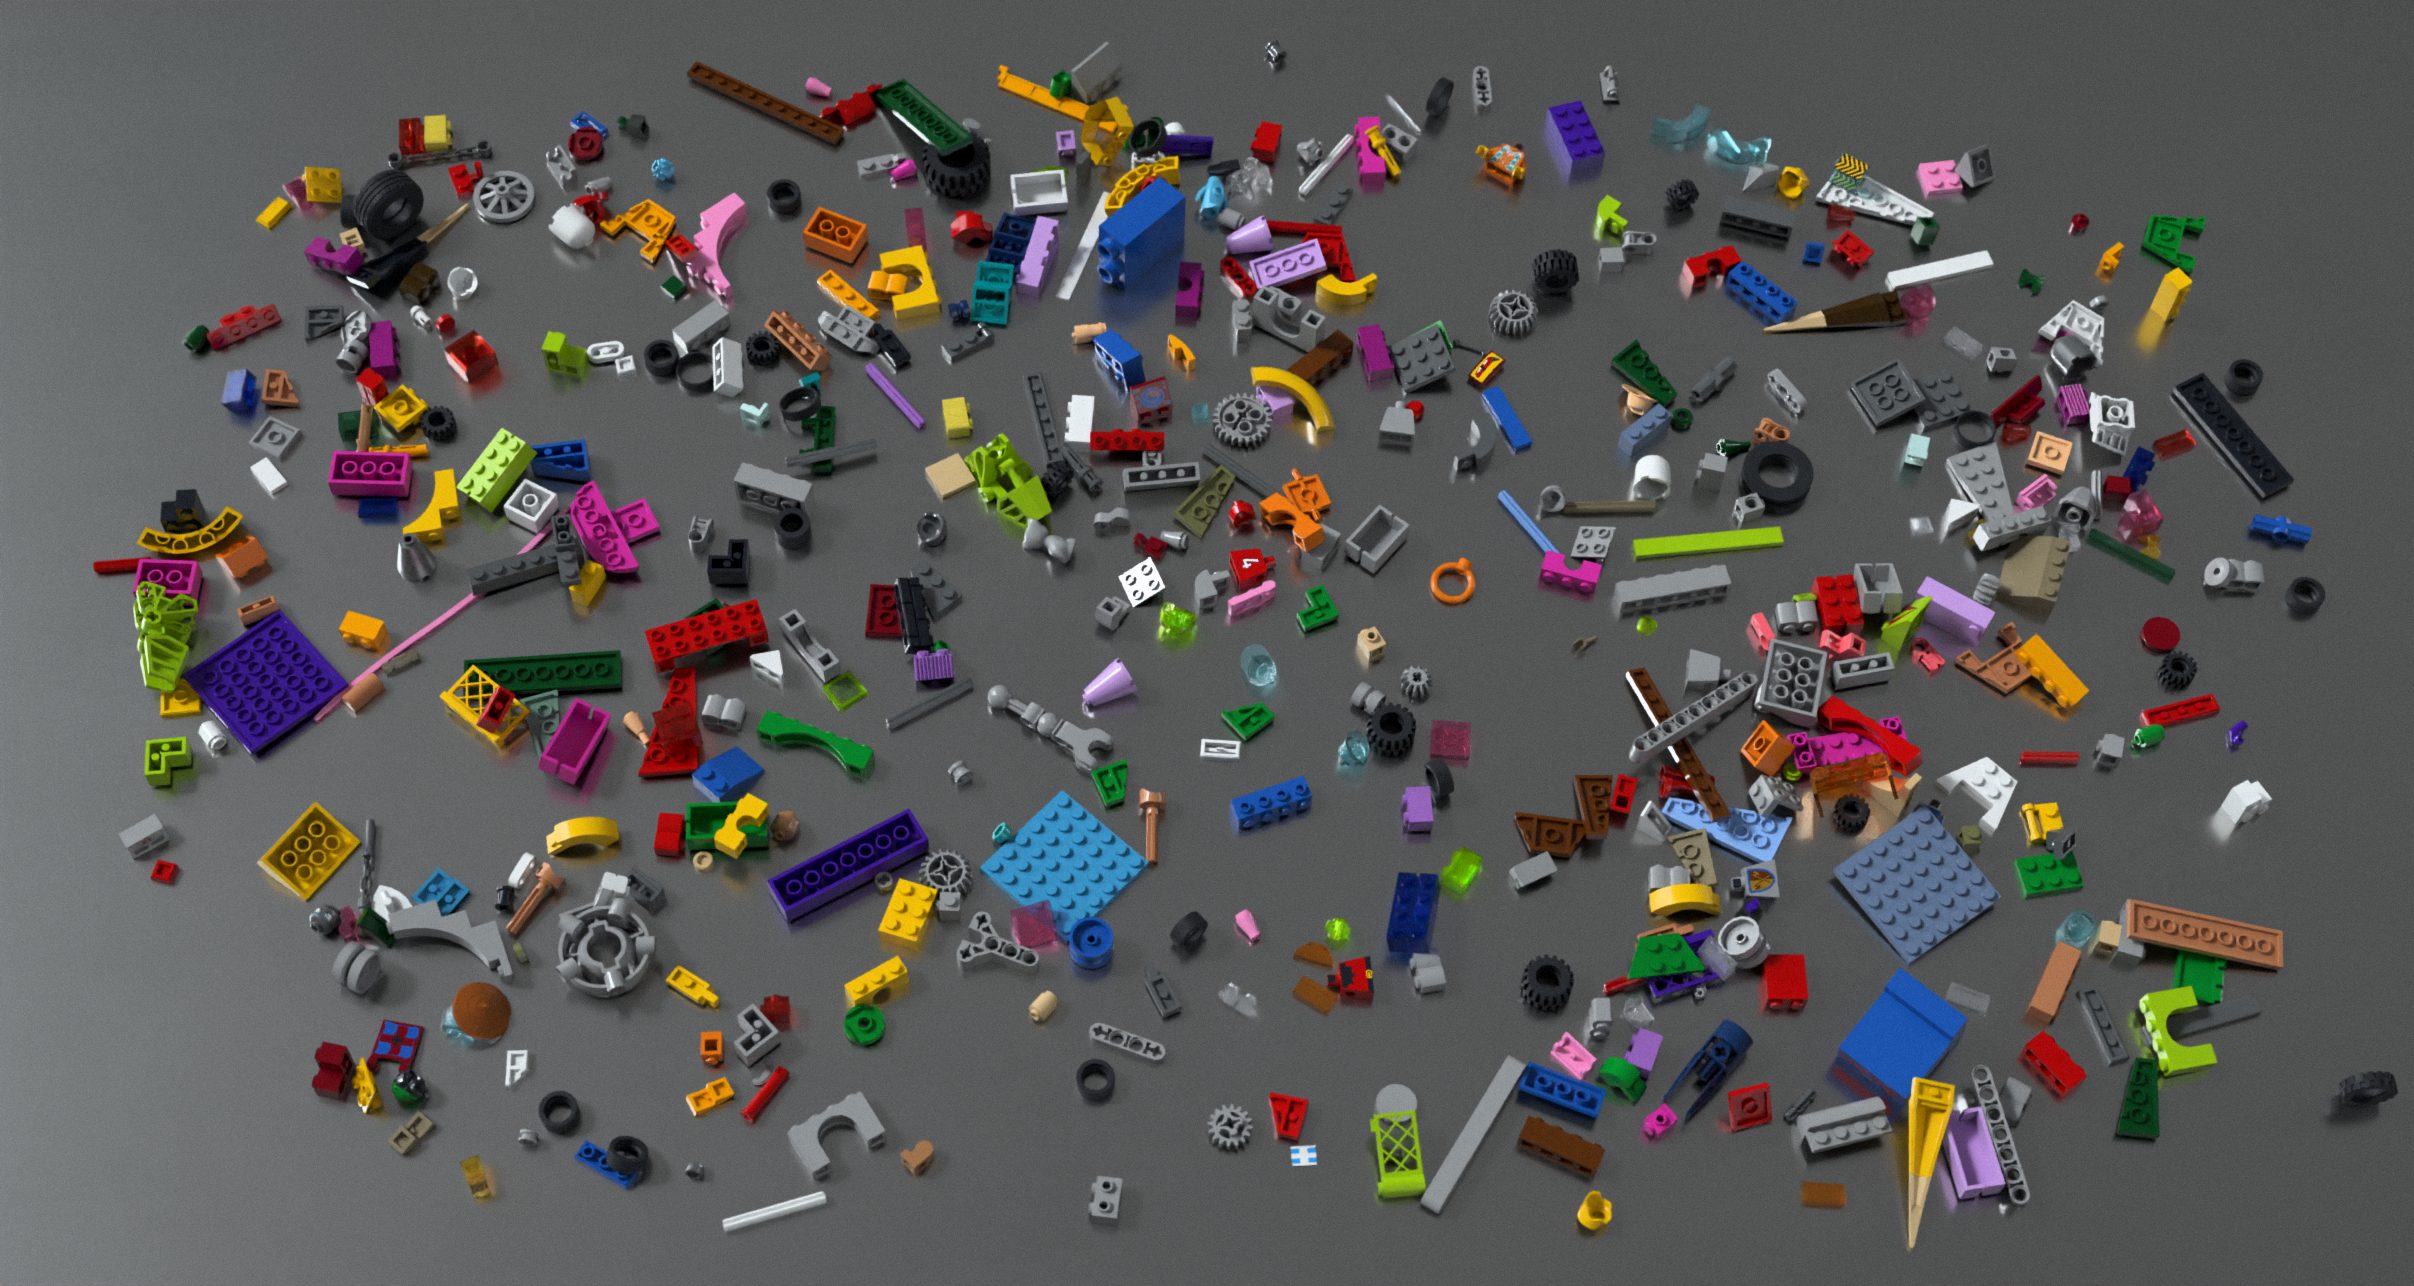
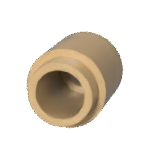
(1043, 1006)

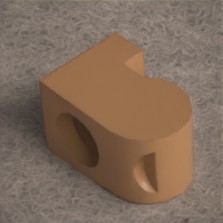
(918, 1157)

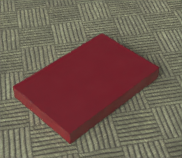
(882, 613)

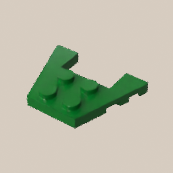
(2165, 235)

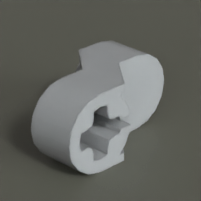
(1117, 517)

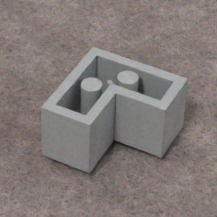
(759, 1035)

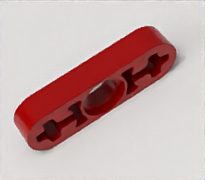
(1238, 270)

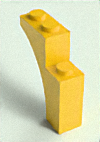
(443, 505)

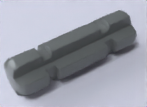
(1800, 1104)

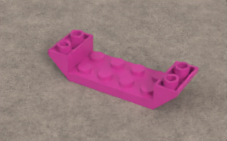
(1838, 747)

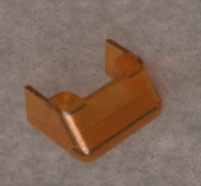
(1850, 773)

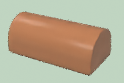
(258, 610)
(363, 692)

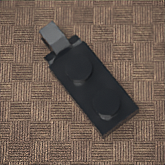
(891, 345)

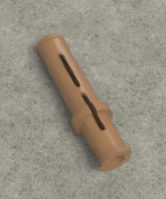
(364, 428)

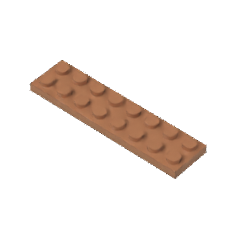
(2204, 934)

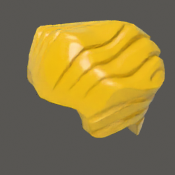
(1792, 182)
(1595, 1211)

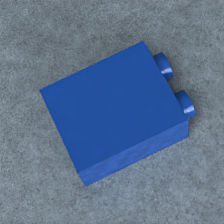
(1141, 233)

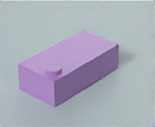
(1955, 612)

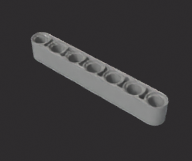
(2000, 1125)

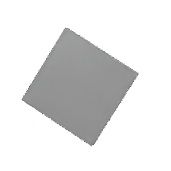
(274, 438)

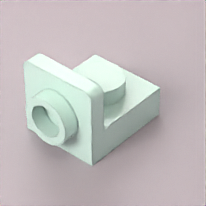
(754, 415)

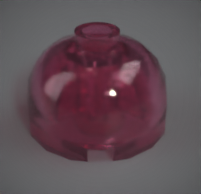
(1918, 302)

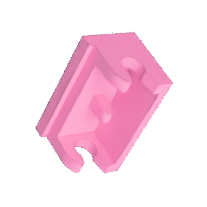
(2036, 494)
(1573, 1056)

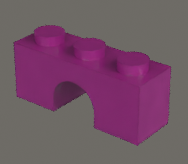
(322, 253)
(1188, 301)

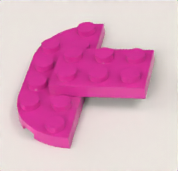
(609, 533)

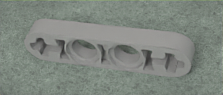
(1125, 1046)

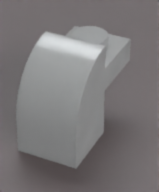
(1206, 587)
(1111, 611)

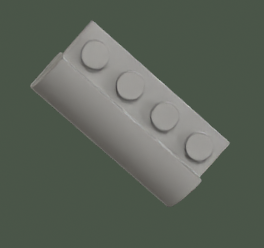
(1844, 1124)

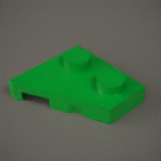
(1248, 719)
(1111, 782)

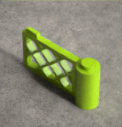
(1402, 1182)

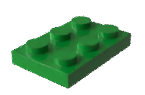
(2048, 875)

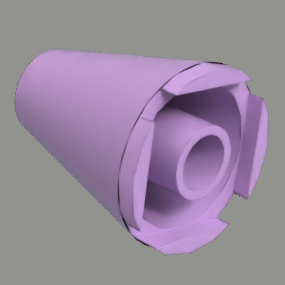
(1250, 238)
(1110, 685)

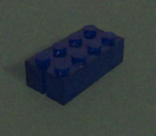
(1413, 912)

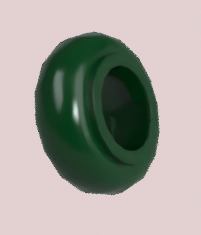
(1679, 423)

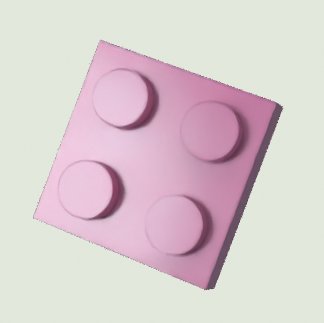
(1940, 177)

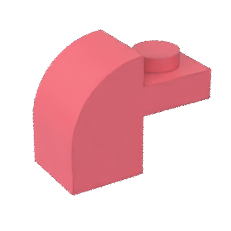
(1844, 647)

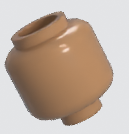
(785, 825)

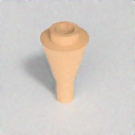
(635, 724)

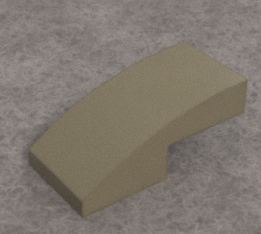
(415, 1130)

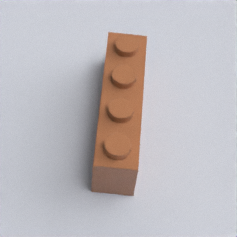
(2053, 982)

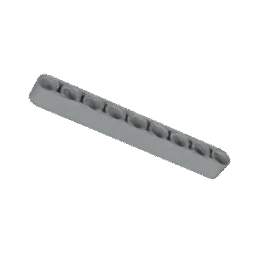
(1692, 717)
(1473, 1134)

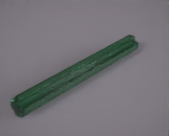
(2131, 553)

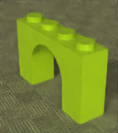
(2174, 1058)

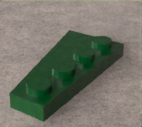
(1638, 368)
(2141, 1102)

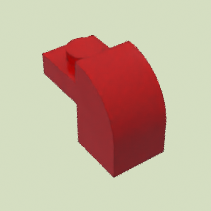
(971, 226)

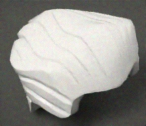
(462, 283)

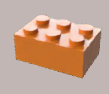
(835, 235)

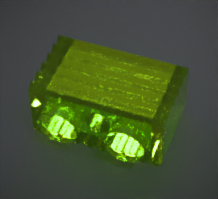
(1461, 870)

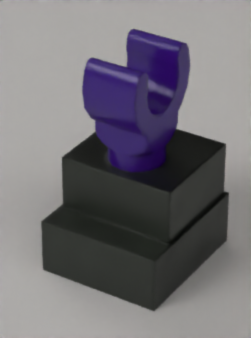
(1751, 909)

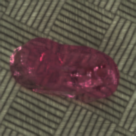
(348, 924)

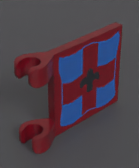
(396, 1043)

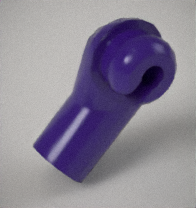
(2235, 733)

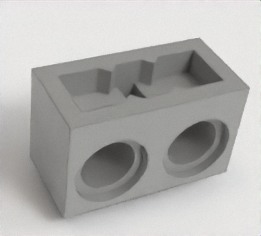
(1399, 143)
(1288, 305)

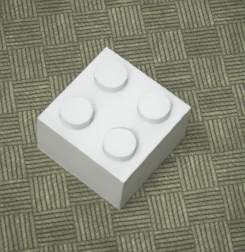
(531, 506)

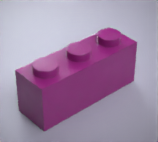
(384, 348)
(1375, 352)

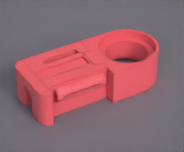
(1763, 629)
(1929, 656)

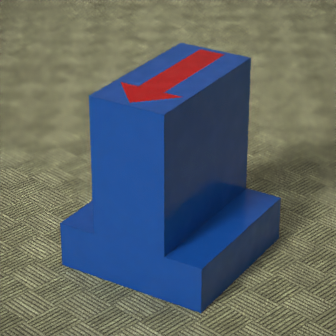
(1902, 1036)

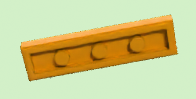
(846, 294)

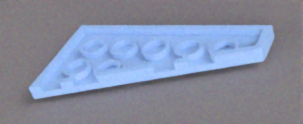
(1742, 832)

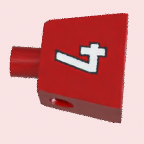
(1250, 567)

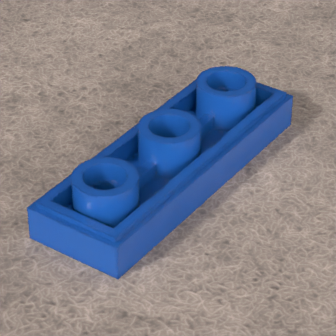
(595, 1157)

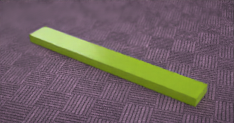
(1708, 542)

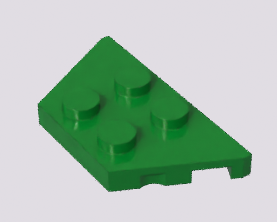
(1663, 957)

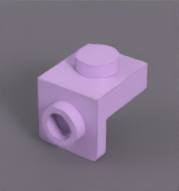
(1066, 142)

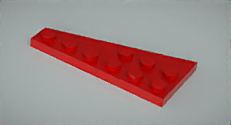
(680, 690)

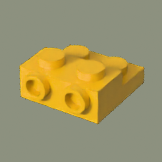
(401, 408)

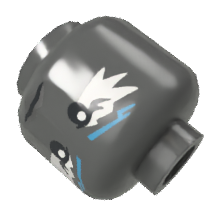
(325, 919)

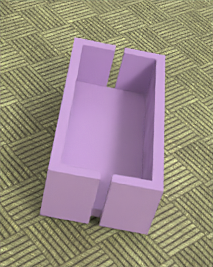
(1972, 1154)

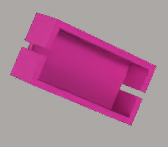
(574, 741)

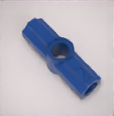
(2281, 529)

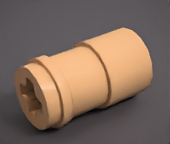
(1086, 333)

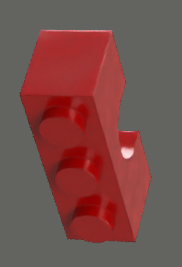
(1697, 269)

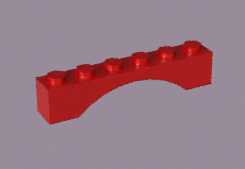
(1841, 717)

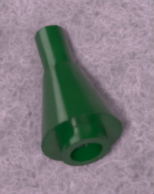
(1726, 447)

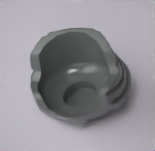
(932, 528)

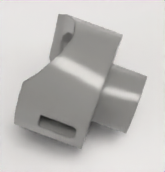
(1552, 498)

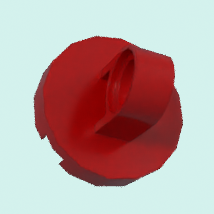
(593, 203)

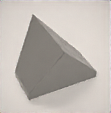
(1761, 176)

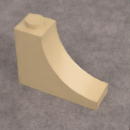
(1881, 791)

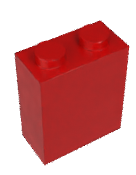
(1784, 981)

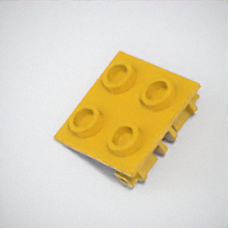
(323, 184)
(365, 1084)

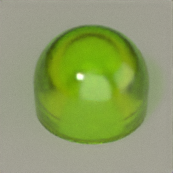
(1645, 627)

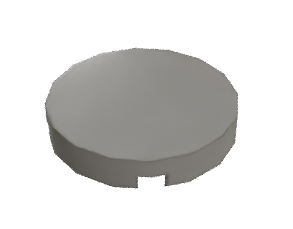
(356, 326)
(1396, 1099)

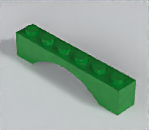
(779, 729)

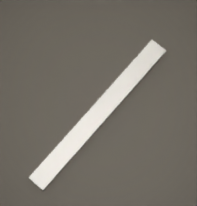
(1083, 251)

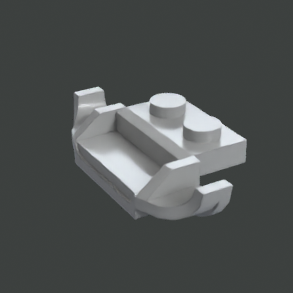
(850, 329)

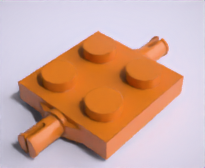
(1307, 494)

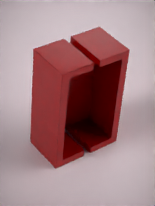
(1838, 604)

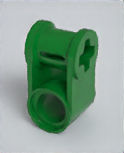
(1060, 84)

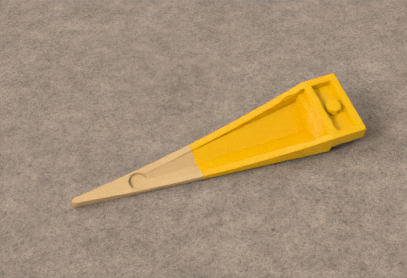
(1928, 1117)

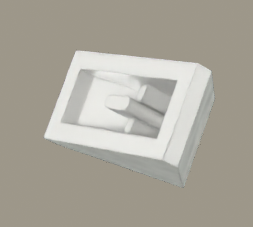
(1959, 513)
(769, 664)
(1654, 823)

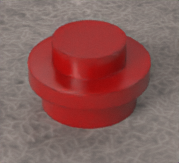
(1417, 407)

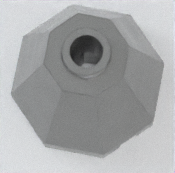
(2076, 508)

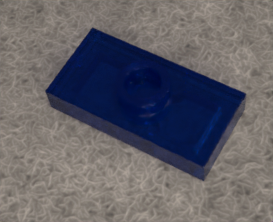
(378, 508)

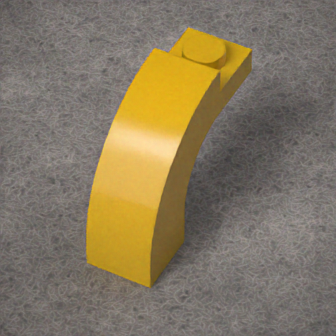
(582, 830)
(1683, 897)

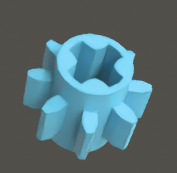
(663, 169)

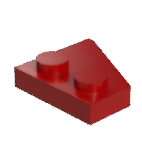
(1288, 1114)

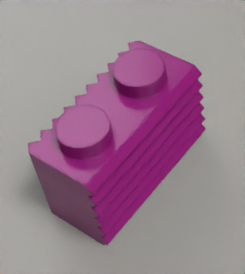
(2074, 404)

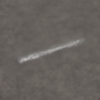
(1404, 115)

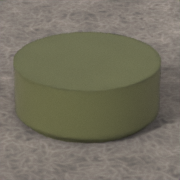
(520, 952)

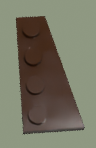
(1594, 803)

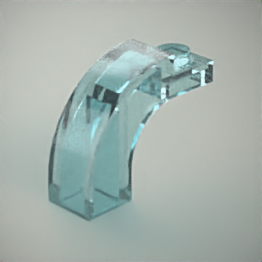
(1683, 130)
(1736, 151)

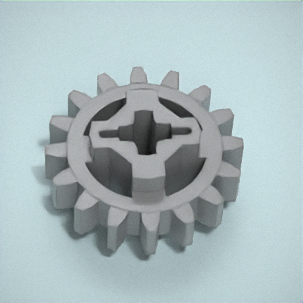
(1236, 1121)

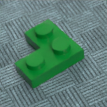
(1321, 610)

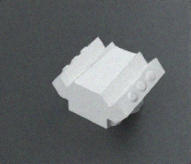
(2111, 422)

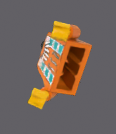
(1504, 161)

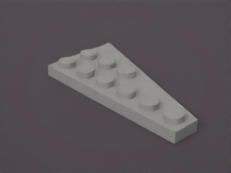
(1984, 481)

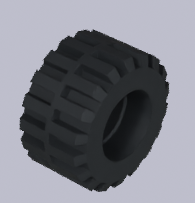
(1555, 271)
(1386, 742)
(1547, 968)

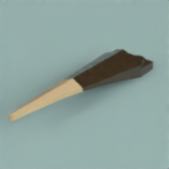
(1871, 310)

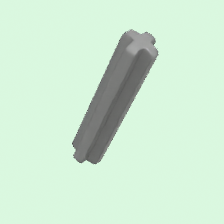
(2096, 489)

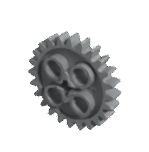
(1230, 411)

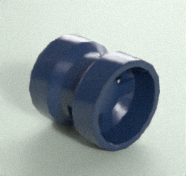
(959, 310)

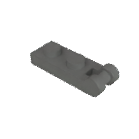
(967, 341)

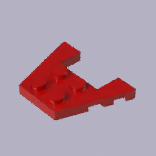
(1334, 253)

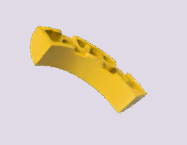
(1129, 184)
(1299, 389)
(194, 541)

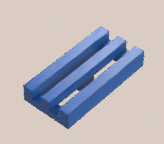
(577, 123)

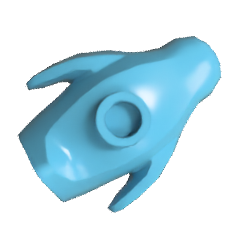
(1212, 198)

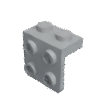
(1769, 792)

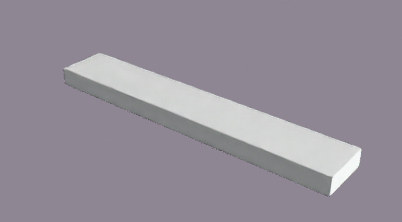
(1940, 270)

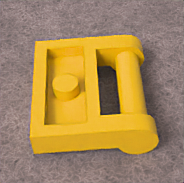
(2048, 817)

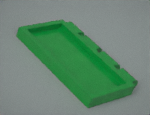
(2203, 974)

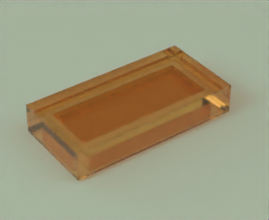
(1315, 994)
(1823, 1193)

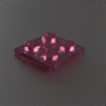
(1450, 740)
(1034, 924)

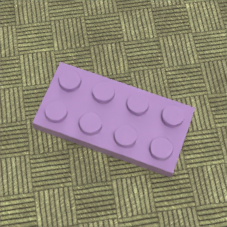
(1288, 265)

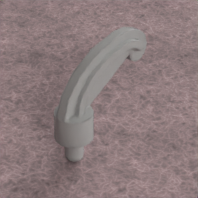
(767, 1073)

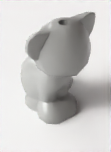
(1037, 536)

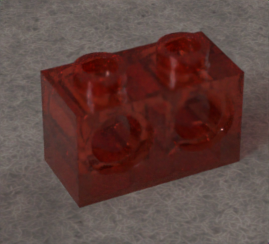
(411, 136)

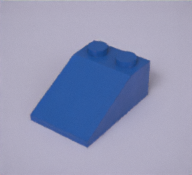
(726, 775)

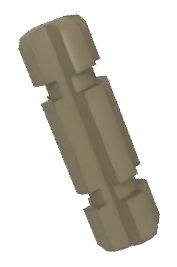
(400, 661)

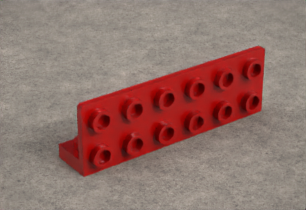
(706, 632)

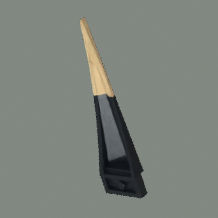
(382, 267)

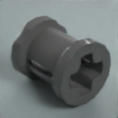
(1275, 51)

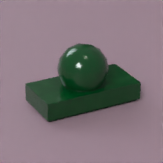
(374, 926)

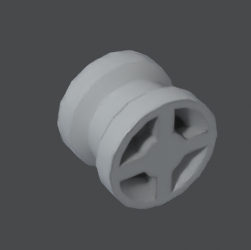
(960, 772)

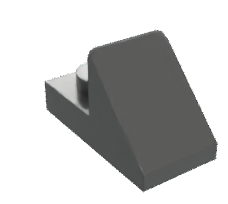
(2061, 841)

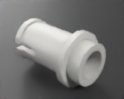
(418, 313)

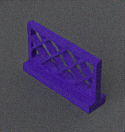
(1694, 942)

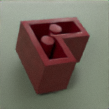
(334, 1070)

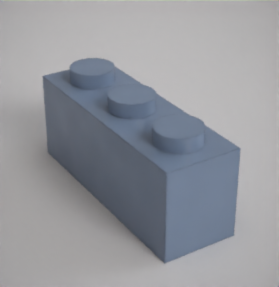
(1644, 430)

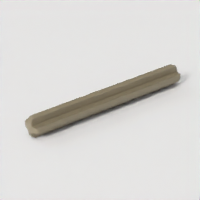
(1609, 506)

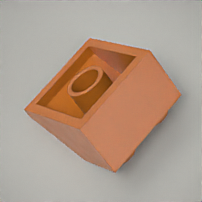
(242, 556)
(1767, 748)

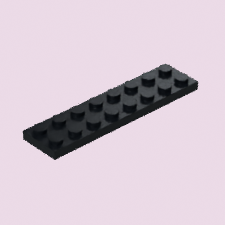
(2233, 435)

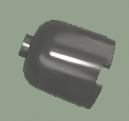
(2072, 357)

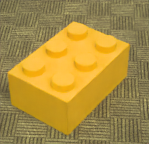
(908, 915)

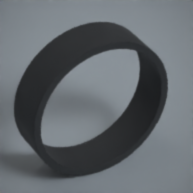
(1439, 96)
(1156, 146)
(687, 358)
(796, 394)
(1977, 415)

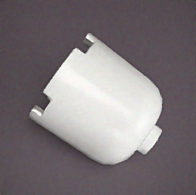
(573, 227)
(1652, 478)

